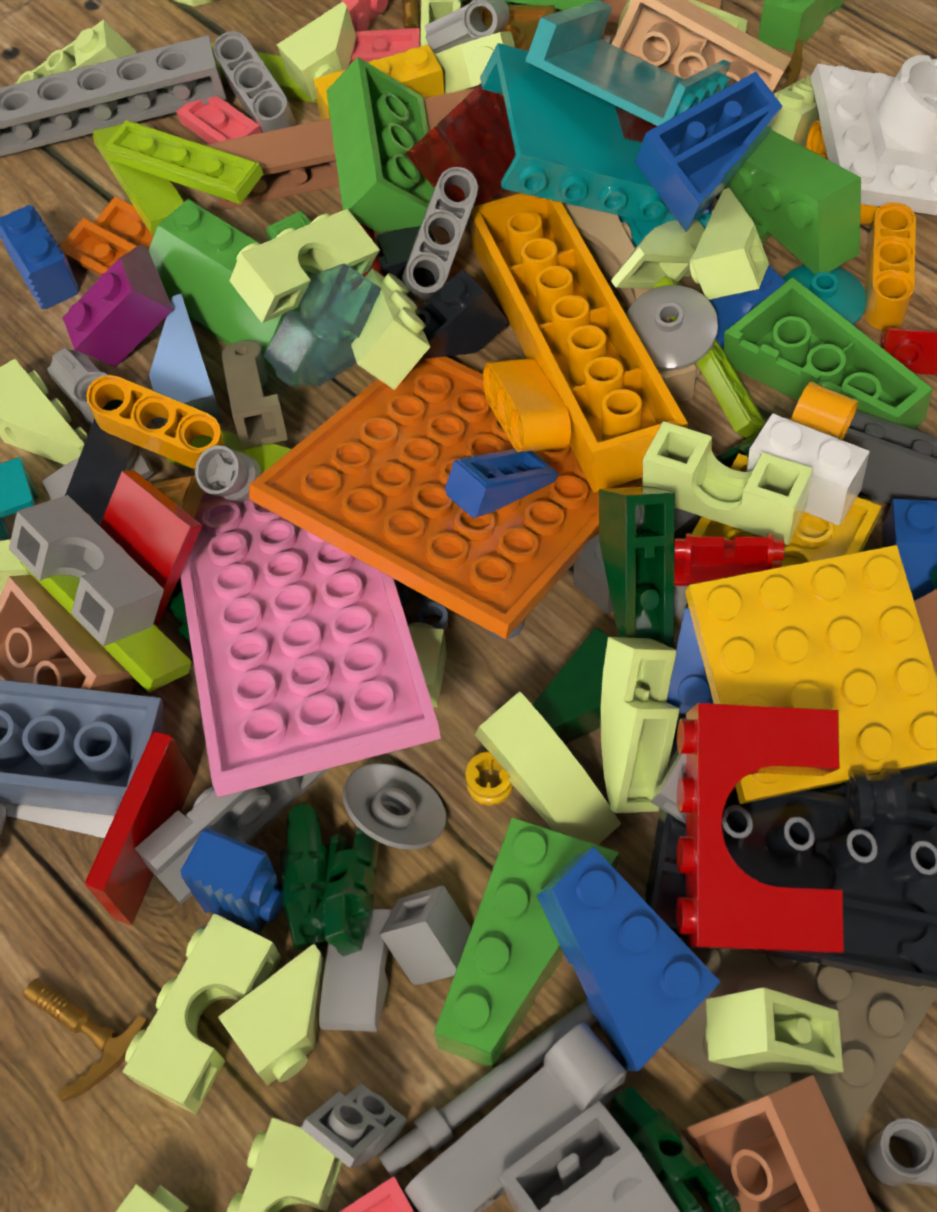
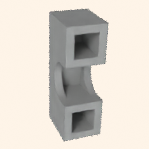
(113, 590)

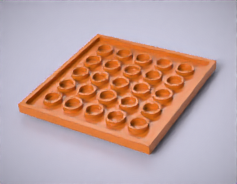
(378, 492)

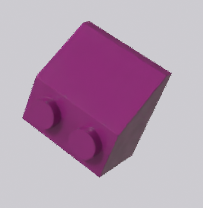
(119, 309)

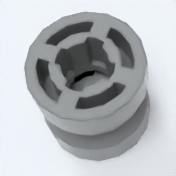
(226, 473)

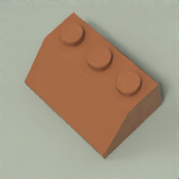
(50, 646)
(782, 1153)

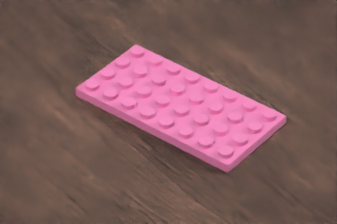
(295, 651)

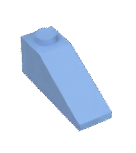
(178, 364)

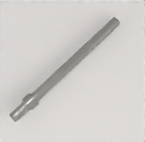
(436, 1127)

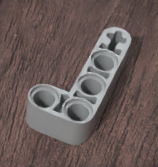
(573, 1079)

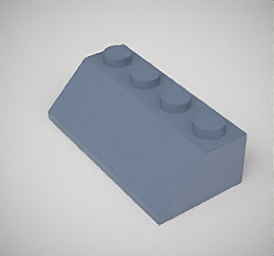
(71, 745)

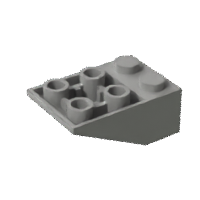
(585, 1169)

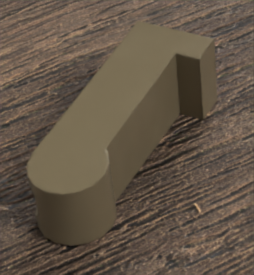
(255, 416)

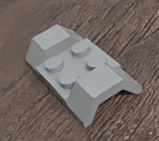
(234, 815)

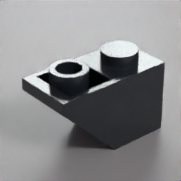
(460, 318)

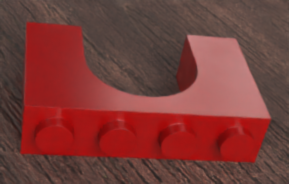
(721, 901)

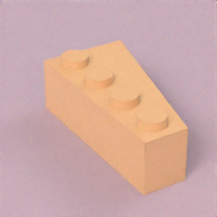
(689, 39)

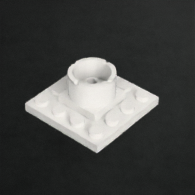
(883, 130)

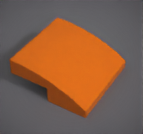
(107, 238)

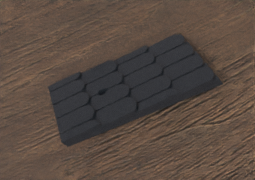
(812, 844)

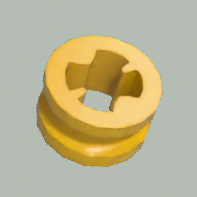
(488, 795)

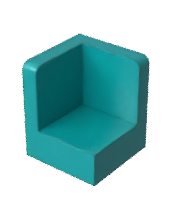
(16, 491)

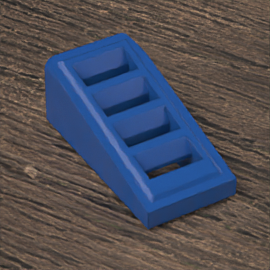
(493, 481)

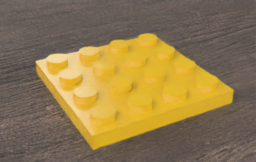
(824, 639)

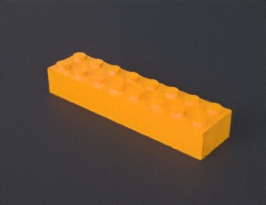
(574, 333)

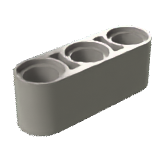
(252, 82)
(450, 216)

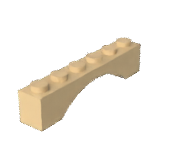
(610, 246)

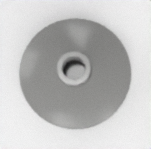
(679, 342)
(394, 806)

